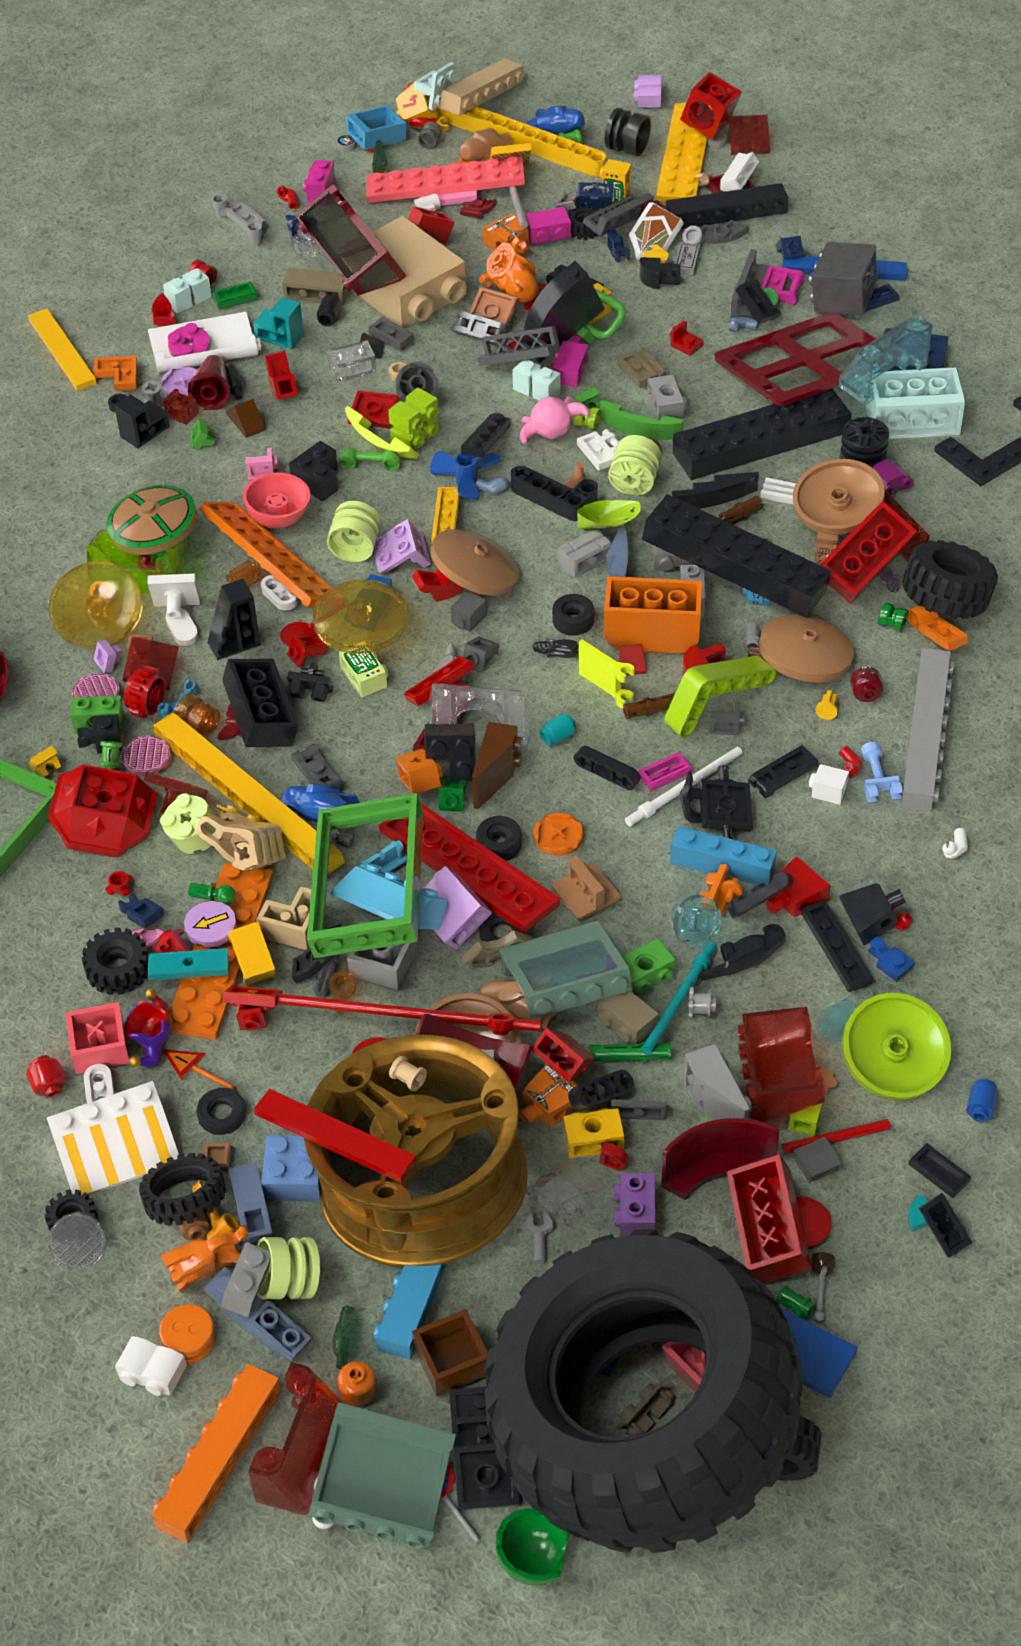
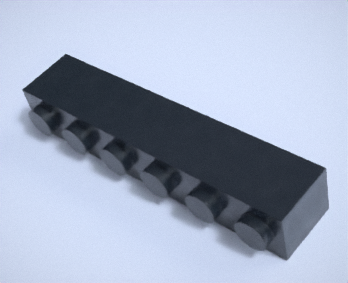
(730, 205)

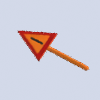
(185, 1061)

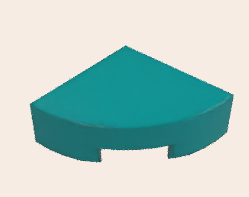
(915, 1218)

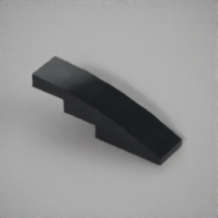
(721, 490)

